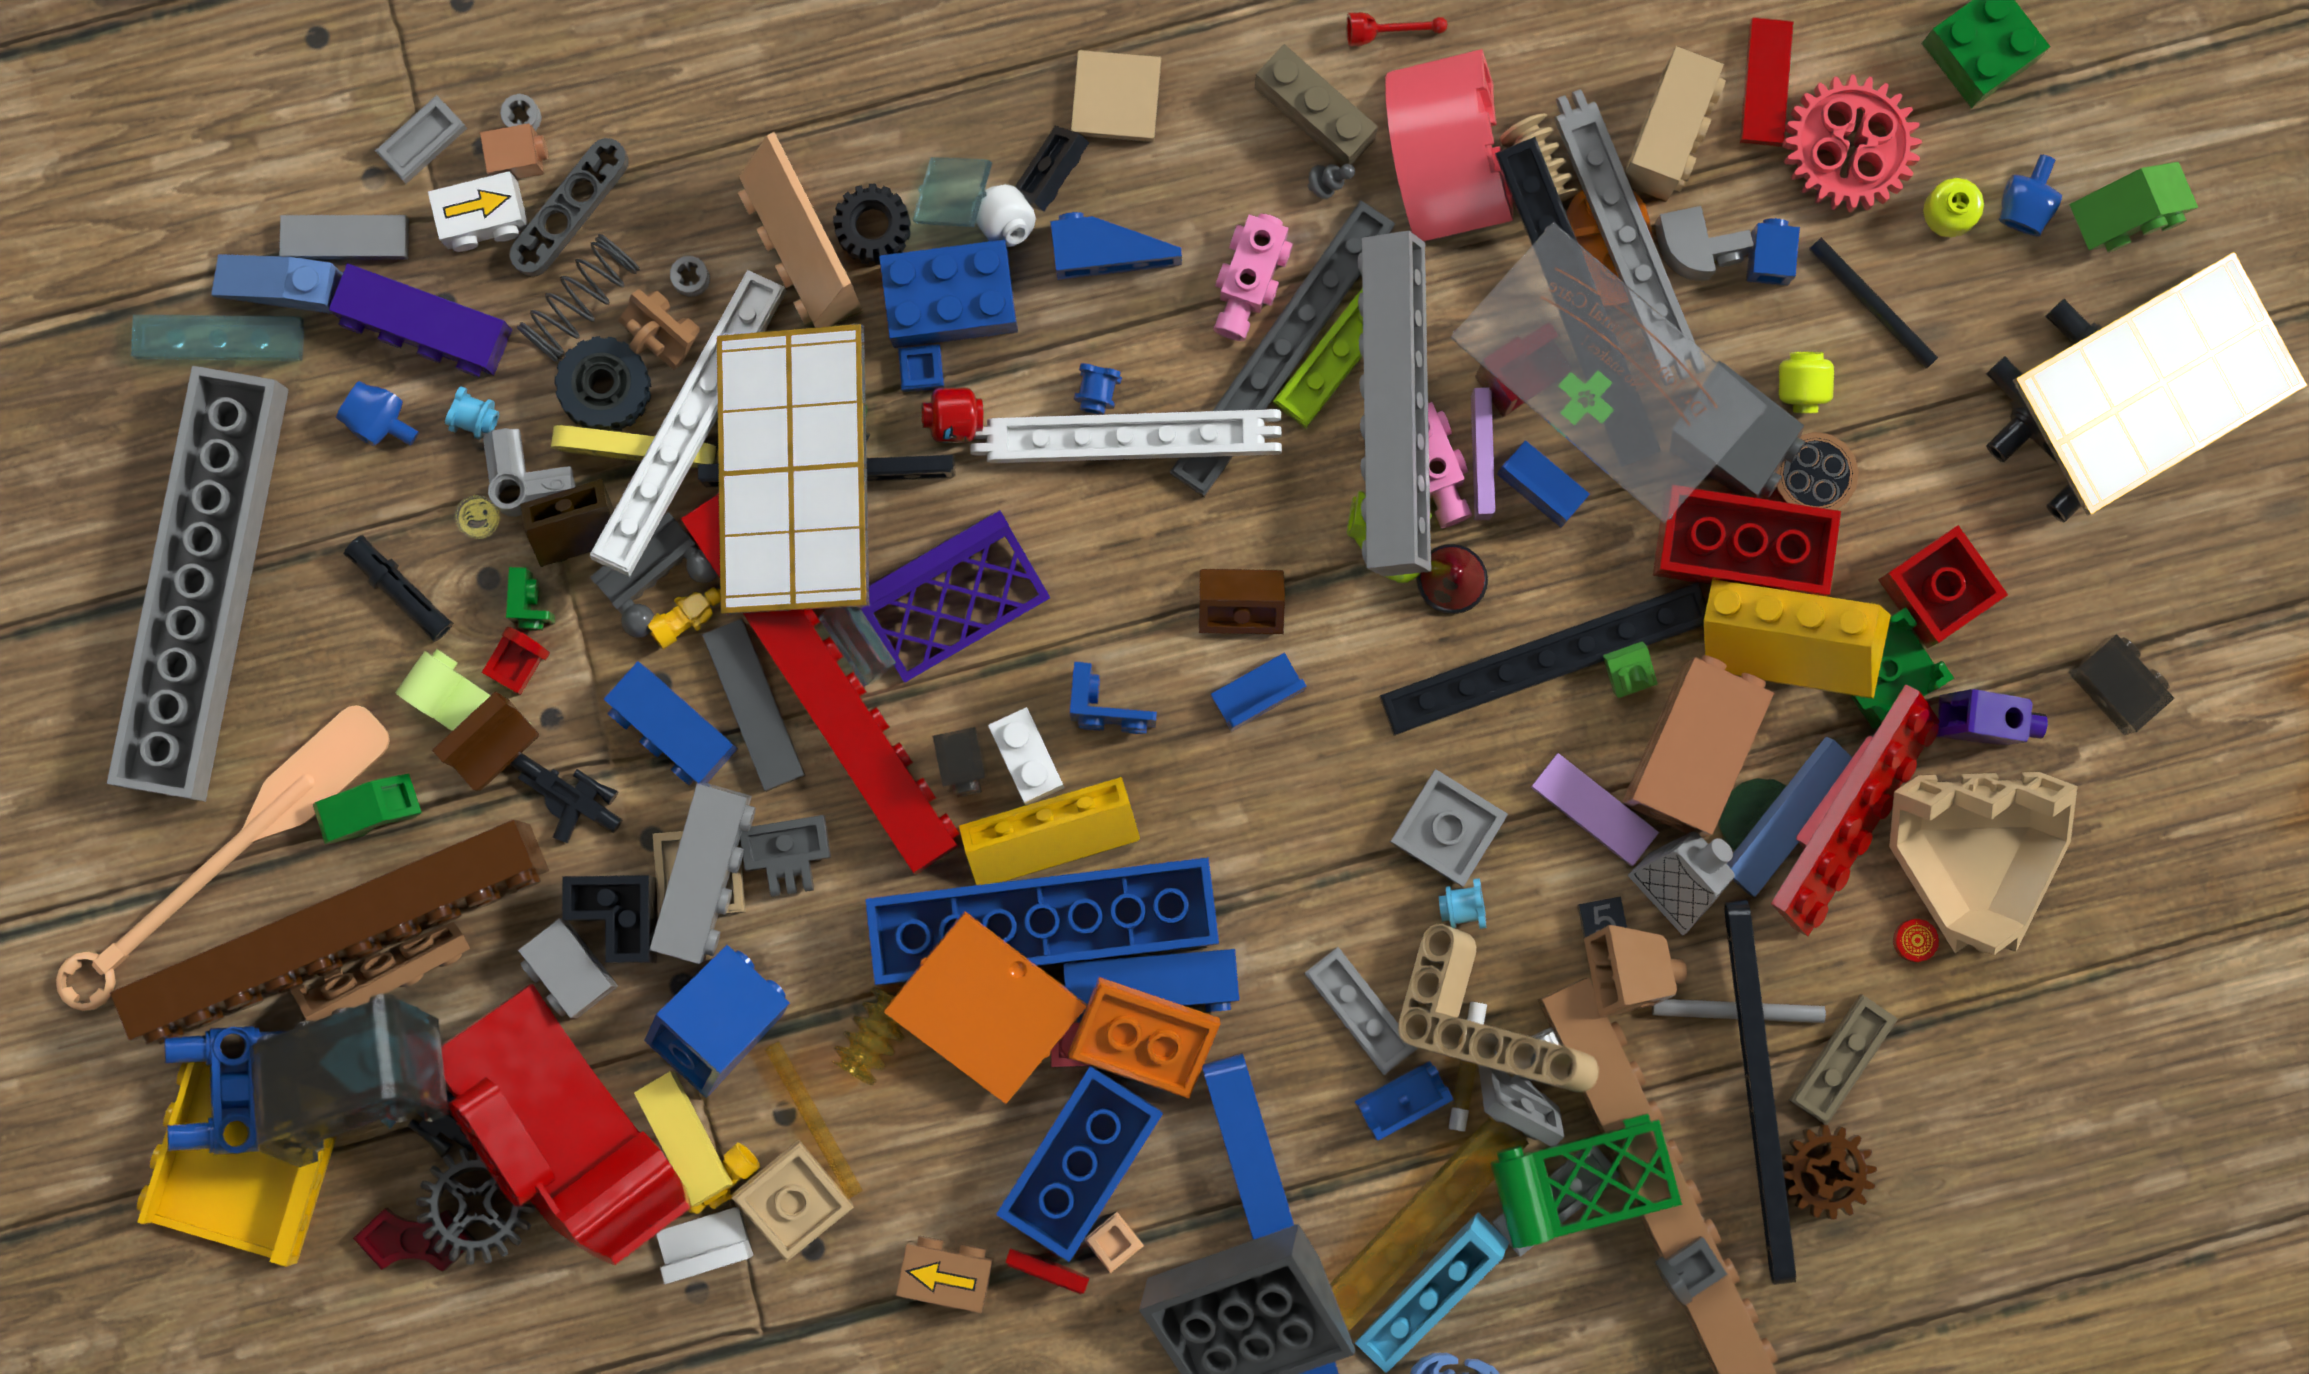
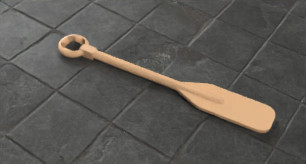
(284, 802)

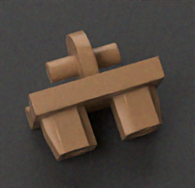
(655, 329)

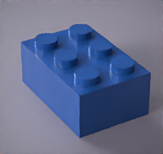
(948, 294)

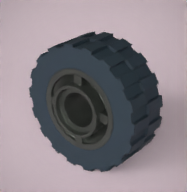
(600, 359)

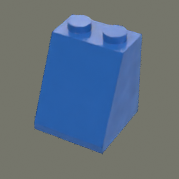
(716, 1020)

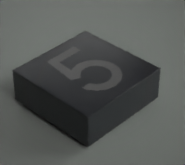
(1601, 914)

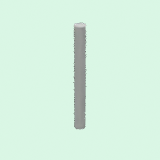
(1727, 1010)

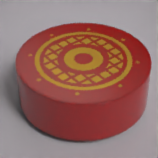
(1915, 940)

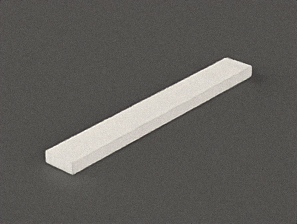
(681, 433)

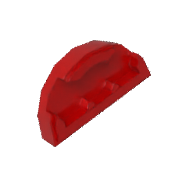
(1047, 1270)

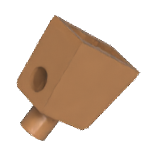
(1631, 969)

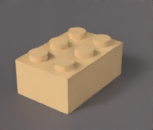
(1675, 124)

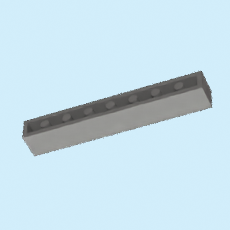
(1395, 404)

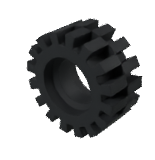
(871, 199)

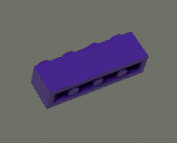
(421, 320)

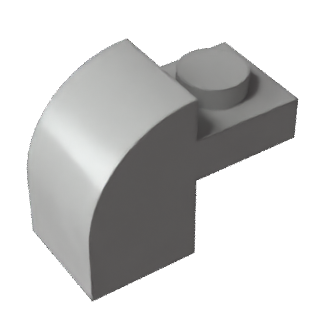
(1690, 251)

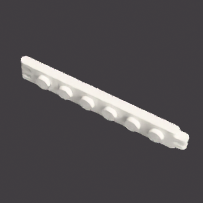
(1129, 436)

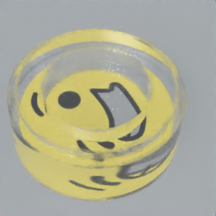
(477, 517)

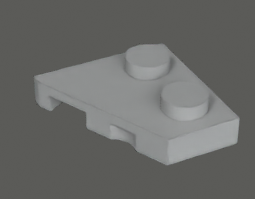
(1520, 1105)

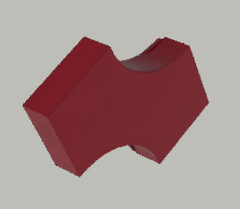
(396, 1238)

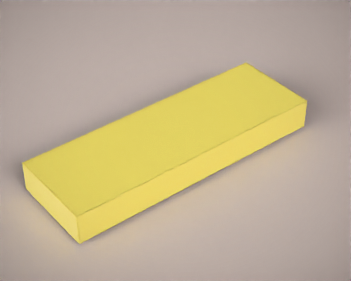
(683, 1138)

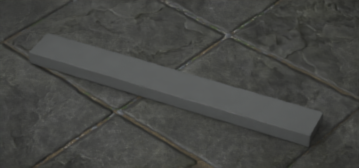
(1290, 335)

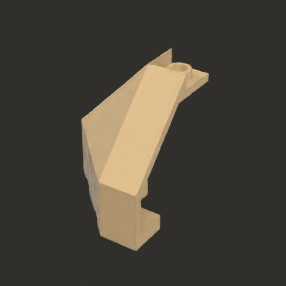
(1982, 851)

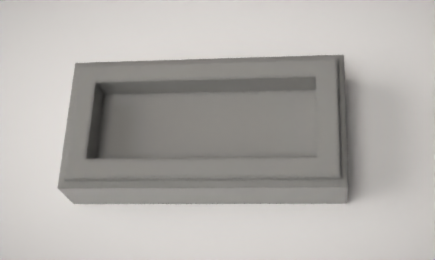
(421, 139)

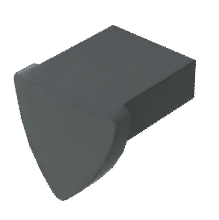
(1690, 1270)

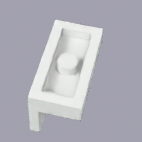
(703, 1244)

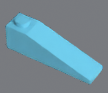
(1433, 1292)

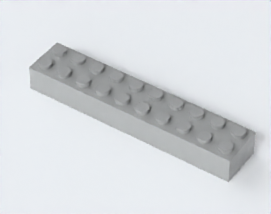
(198, 584)

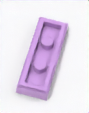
(1482, 453)
(1594, 809)

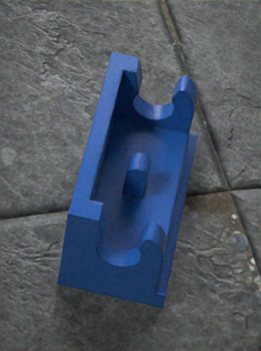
(1403, 1100)

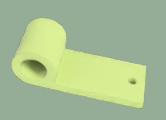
(440, 690)

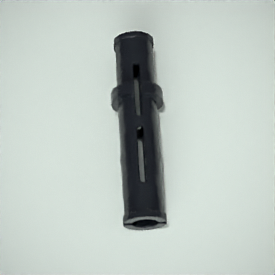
(387, 577)

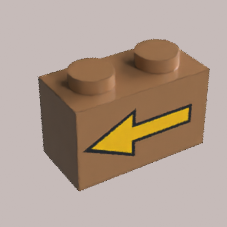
(945, 1275)

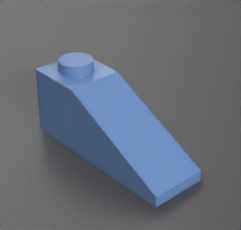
(277, 281)

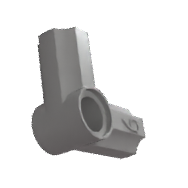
(508, 468)

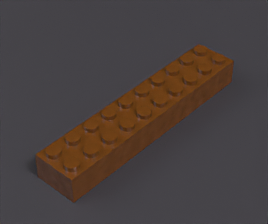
(330, 931)

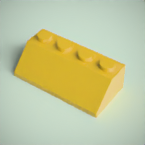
(1796, 637)

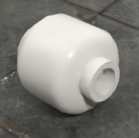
(1005, 215)

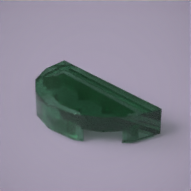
(1746, 807)

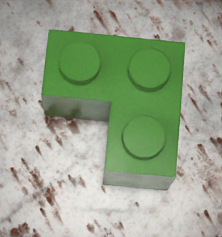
(2139, 201)

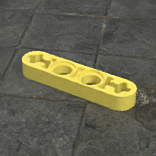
(614, 444)

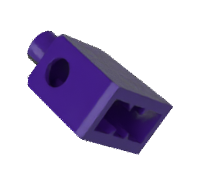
(1989, 718)

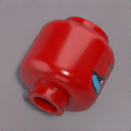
(953, 415)

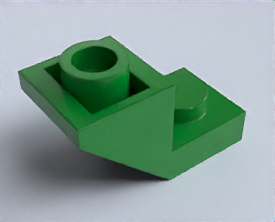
(366, 806)

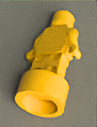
(689, 612)
(739, 1164)

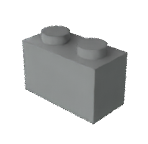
(566, 969)

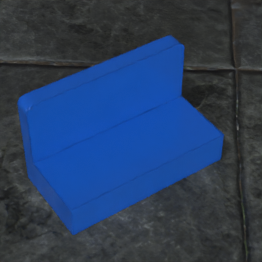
(1543, 483)
(1258, 692)

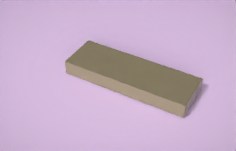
(1843, 1059)

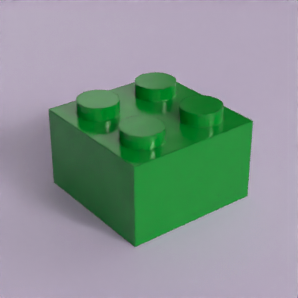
(1985, 47)

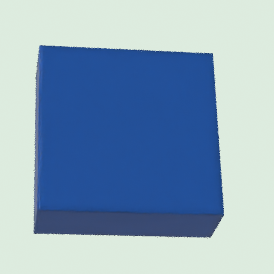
(921, 368)

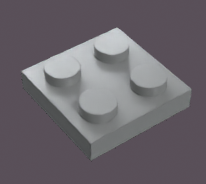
(1448, 828)

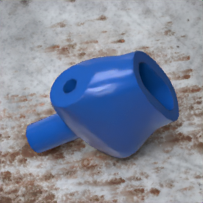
(2029, 201)
(373, 413)

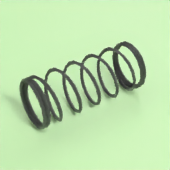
(615, 252)

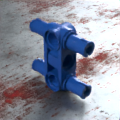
(229, 1085)

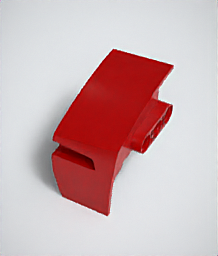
(557, 1131)

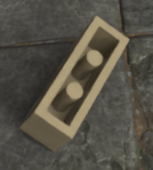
(1315, 106)

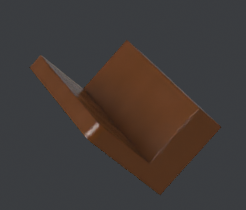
(1241, 601)
(487, 741)

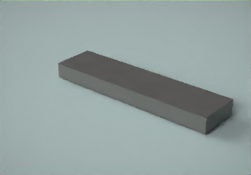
(753, 705)

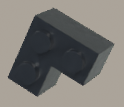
(626, 906)

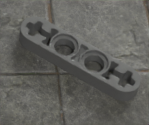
(563, 203)

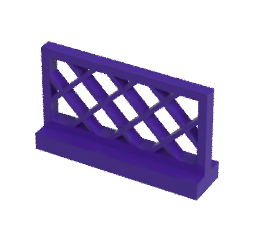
(937, 561)

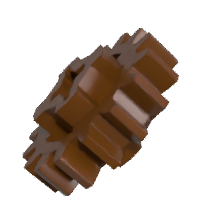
(1833, 1155)

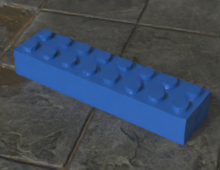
(1053, 916)

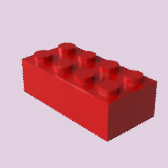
(1749, 543)

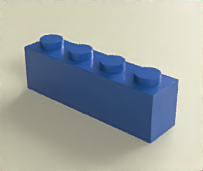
(1179, 978)

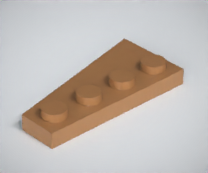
(383, 973)

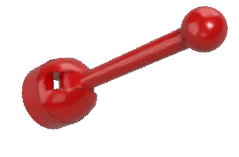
(1363, 28)

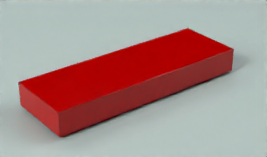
(1766, 82)

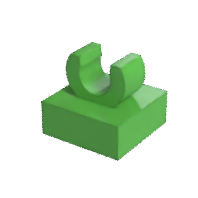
(1630, 669)

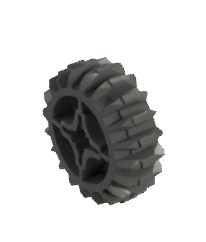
(449, 1236)

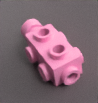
(1256, 262)
(1443, 486)

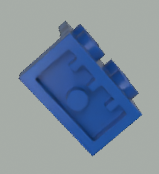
(1086, 692)

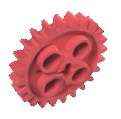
(1887, 154)

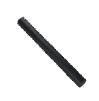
(1873, 303)

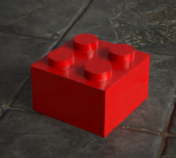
(1943, 586)

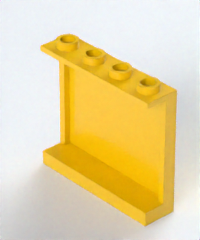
(232, 1197)

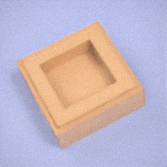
(1113, 1242)

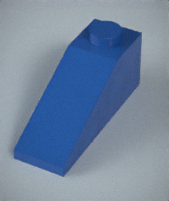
(1098, 247)

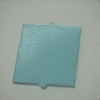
(952, 191)

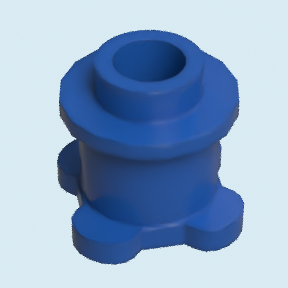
(1097, 388)

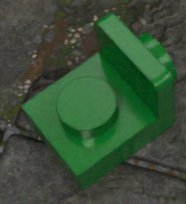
(522, 593)

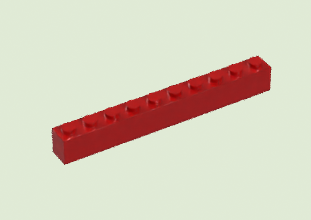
(843, 718)

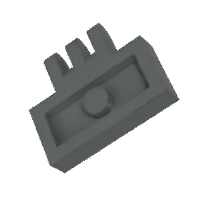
(786, 851)

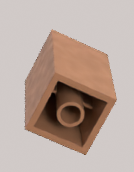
(1698, 746)

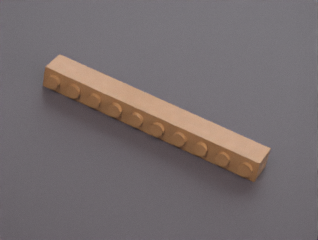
(1717, 1313)

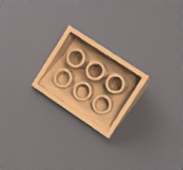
(797, 236)

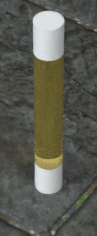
(1465, 1077)

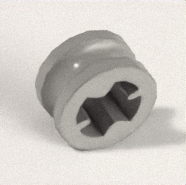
(520, 100)
(702, 272)

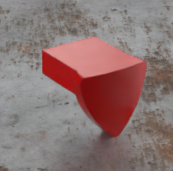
(515, 660)

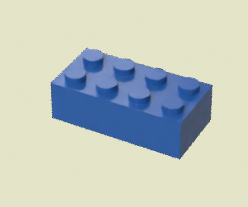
(1079, 1163)

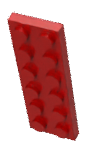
(1856, 811)

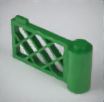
(1528, 1196)

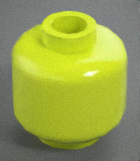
(1941, 209)
(1806, 381)

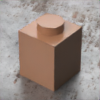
(514, 150)

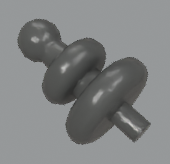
(1328, 179)

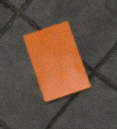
(1144, 1038)

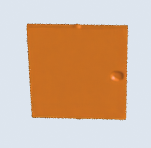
(985, 1007)

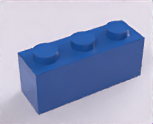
(669, 725)

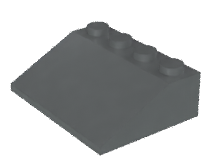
(1249, 1310)

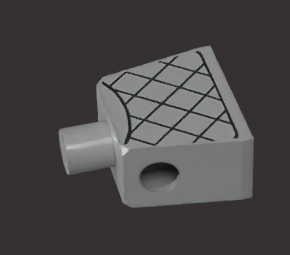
(1685, 877)

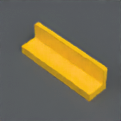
(1049, 832)

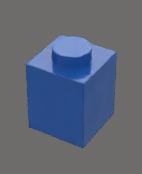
(1774, 252)

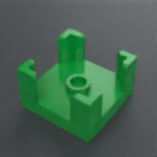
(1902, 663)

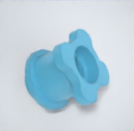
(471, 414)
(1463, 905)

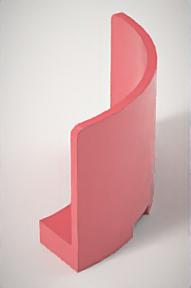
(1444, 148)

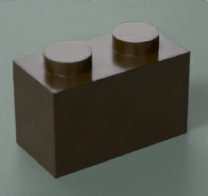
(566, 522)

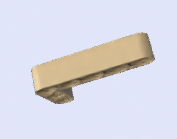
(1479, 1040)

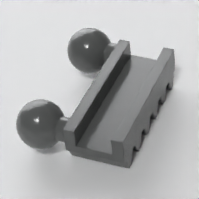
(662, 553)

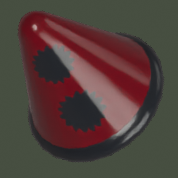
(1455, 580)

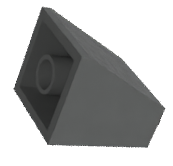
(1758, 454)

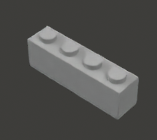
(702, 872)

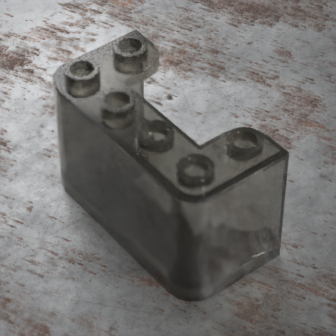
(345, 1075)

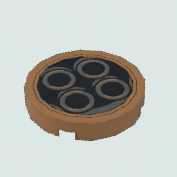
(1820, 475)

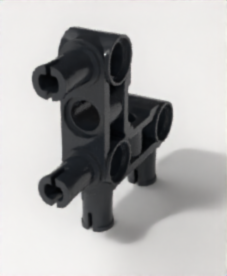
(2022, 423)

